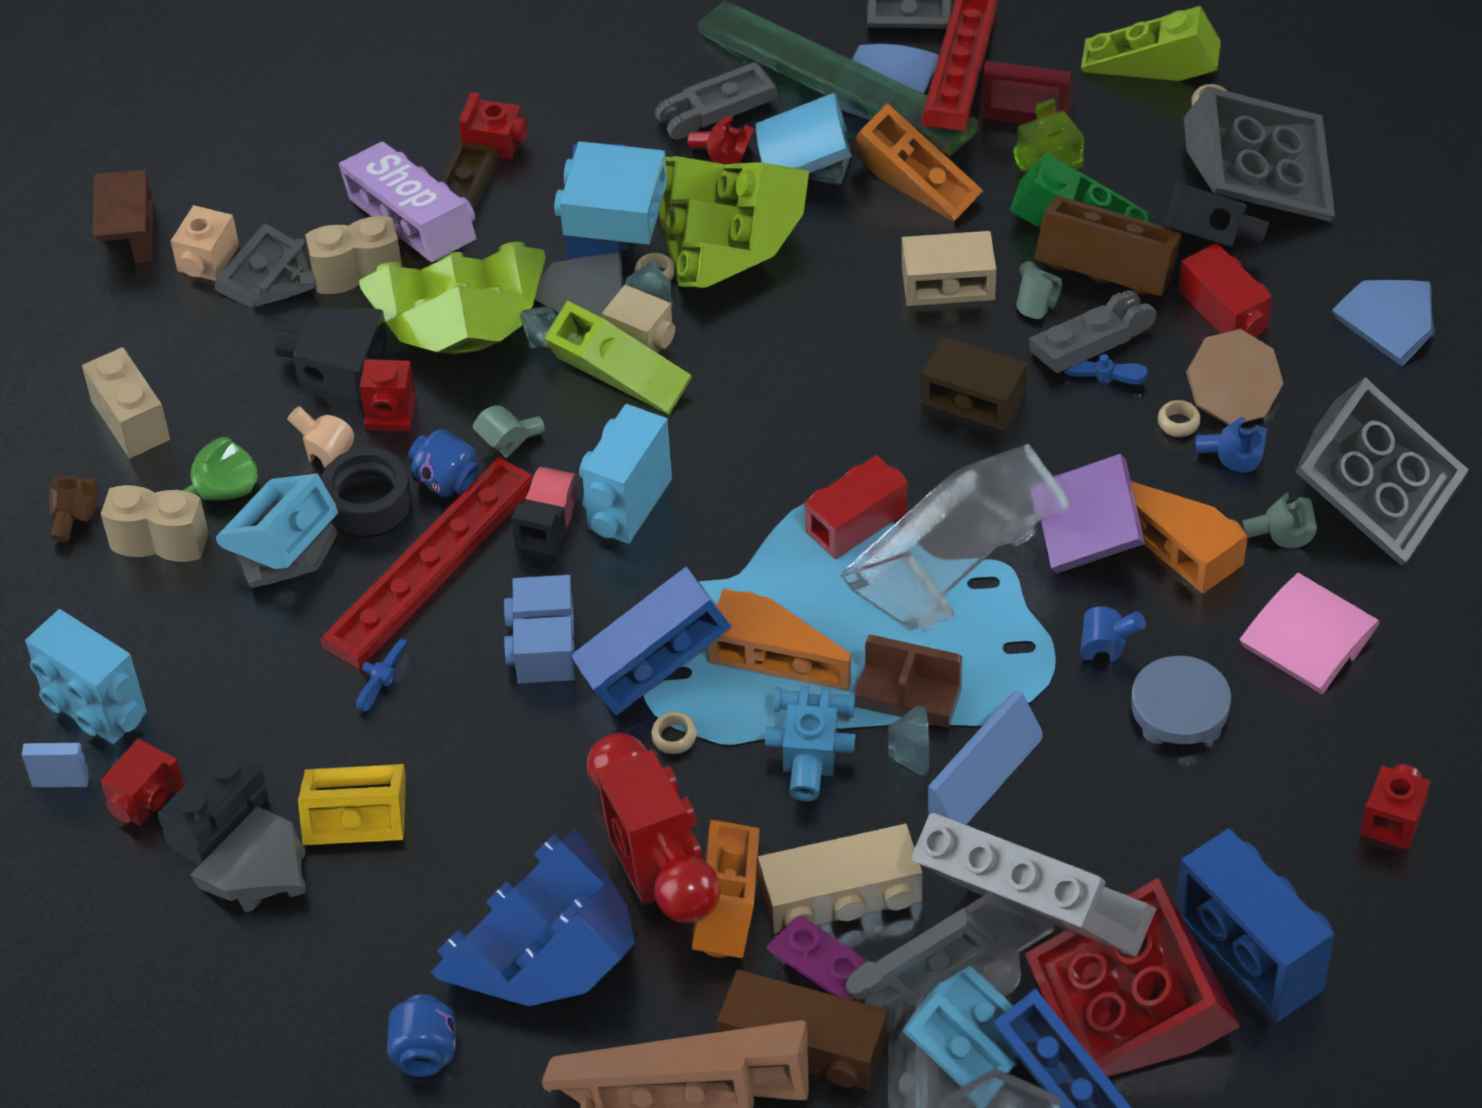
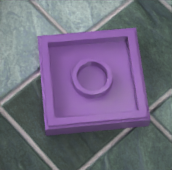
(1100, 518)

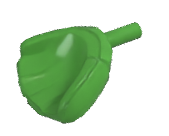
(222, 471)

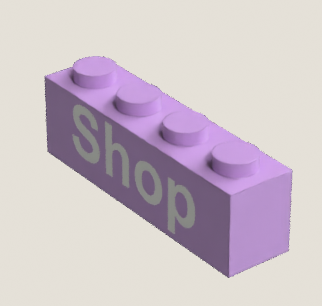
(421, 208)

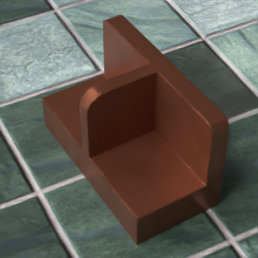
(124, 211)
(908, 676)

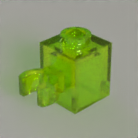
(1049, 134)

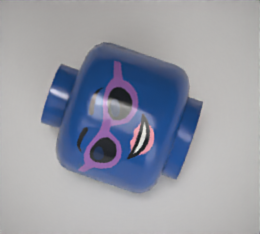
(443, 463)
(421, 1035)

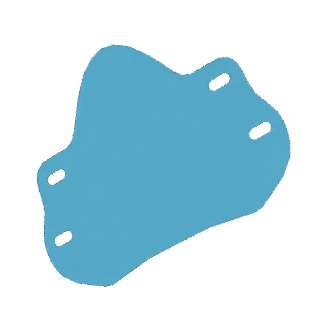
(802, 577)

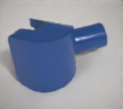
(1237, 447)
(1107, 632)

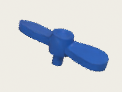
(1106, 371)
(380, 675)

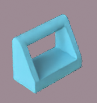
(288, 528)

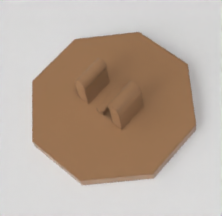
(1234, 377)

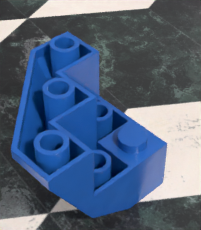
(547, 933)

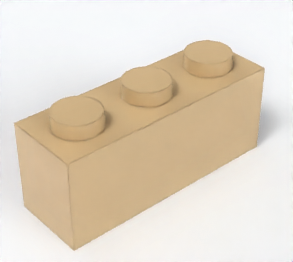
(841, 878)

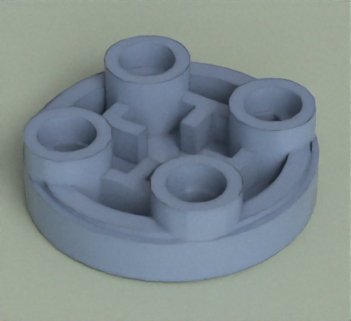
(1180, 700)

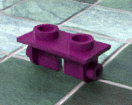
(817, 956)

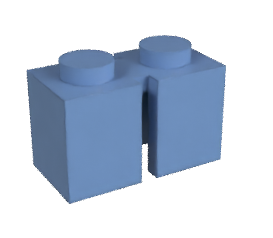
(541, 629)

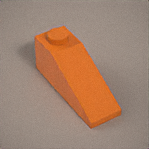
(913, 164)
(1190, 536)
(777, 643)
(733, 855)

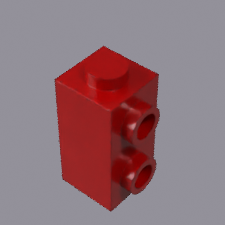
(1224, 292)
(856, 506)

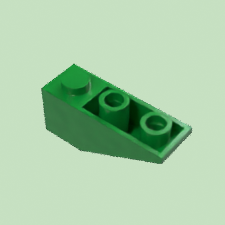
(1052, 178)

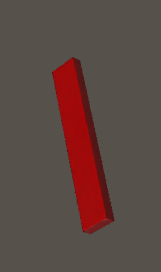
(959, 64)
(427, 563)

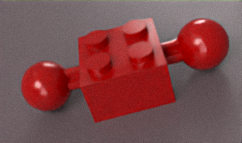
(652, 829)

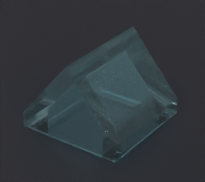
(651, 281)
(910, 741)

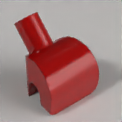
(724, 142)

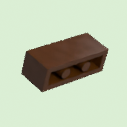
(1108, 246)
(842, 1034)

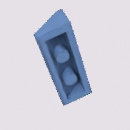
(985, 761)

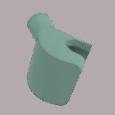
(1037, 291)
(504, 430)
(1288, 524)

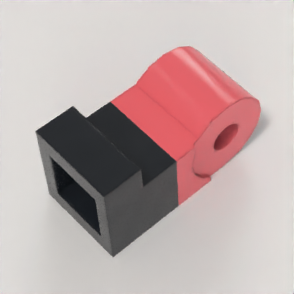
(547, 509)

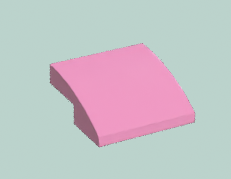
(1309, 632)

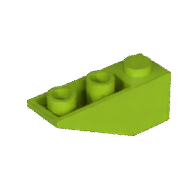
(1161, 48)
(615, 358)

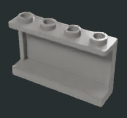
(1034, 881)

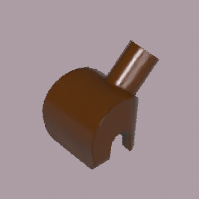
(69, 501)

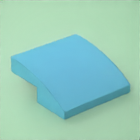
(805, 136)
(959, 1029)

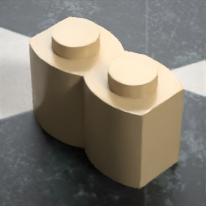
(348, 253)
(155, 523)

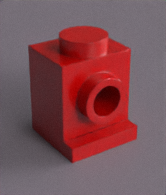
(492, 125)
(387, 395)
(140, 782)
(1396, 796)

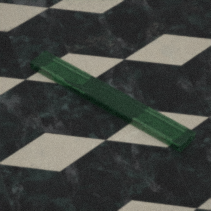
(825, 70)

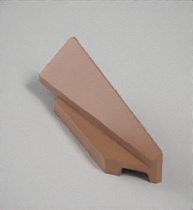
(689, 1071)

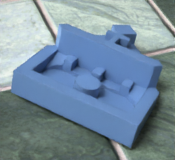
(1390, 315)

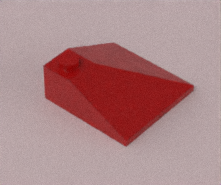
(1130, 1006)

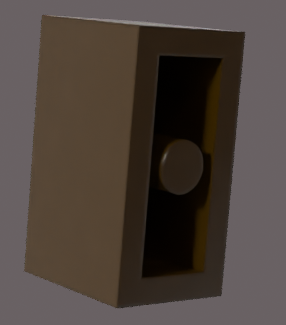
(973, 383)

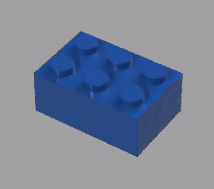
(1254, 924)

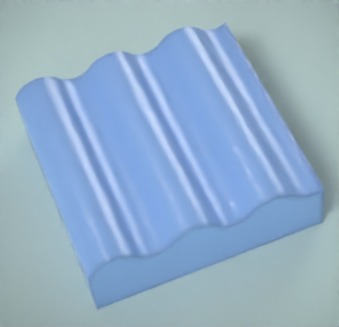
(55, 764)

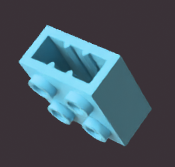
(612, 192)
(626, 473)
(86, 677)

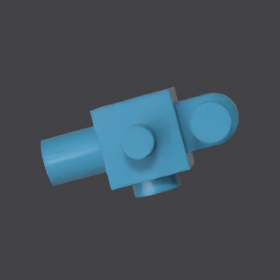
(810, 736)

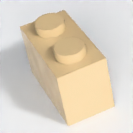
(948, 268)
(126, 402)

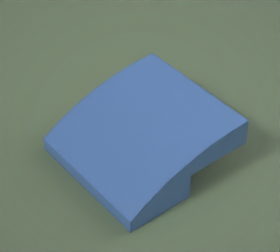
(901, 63)

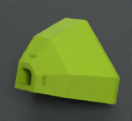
(727, 216)
(458, 300)

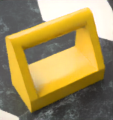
(354, 812)

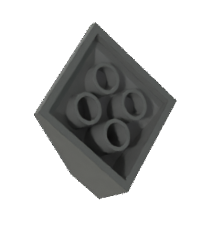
(1261, 152)
(1380, 469)

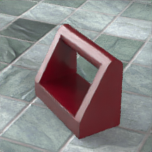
(1015, 90)

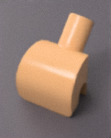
(324, 436)

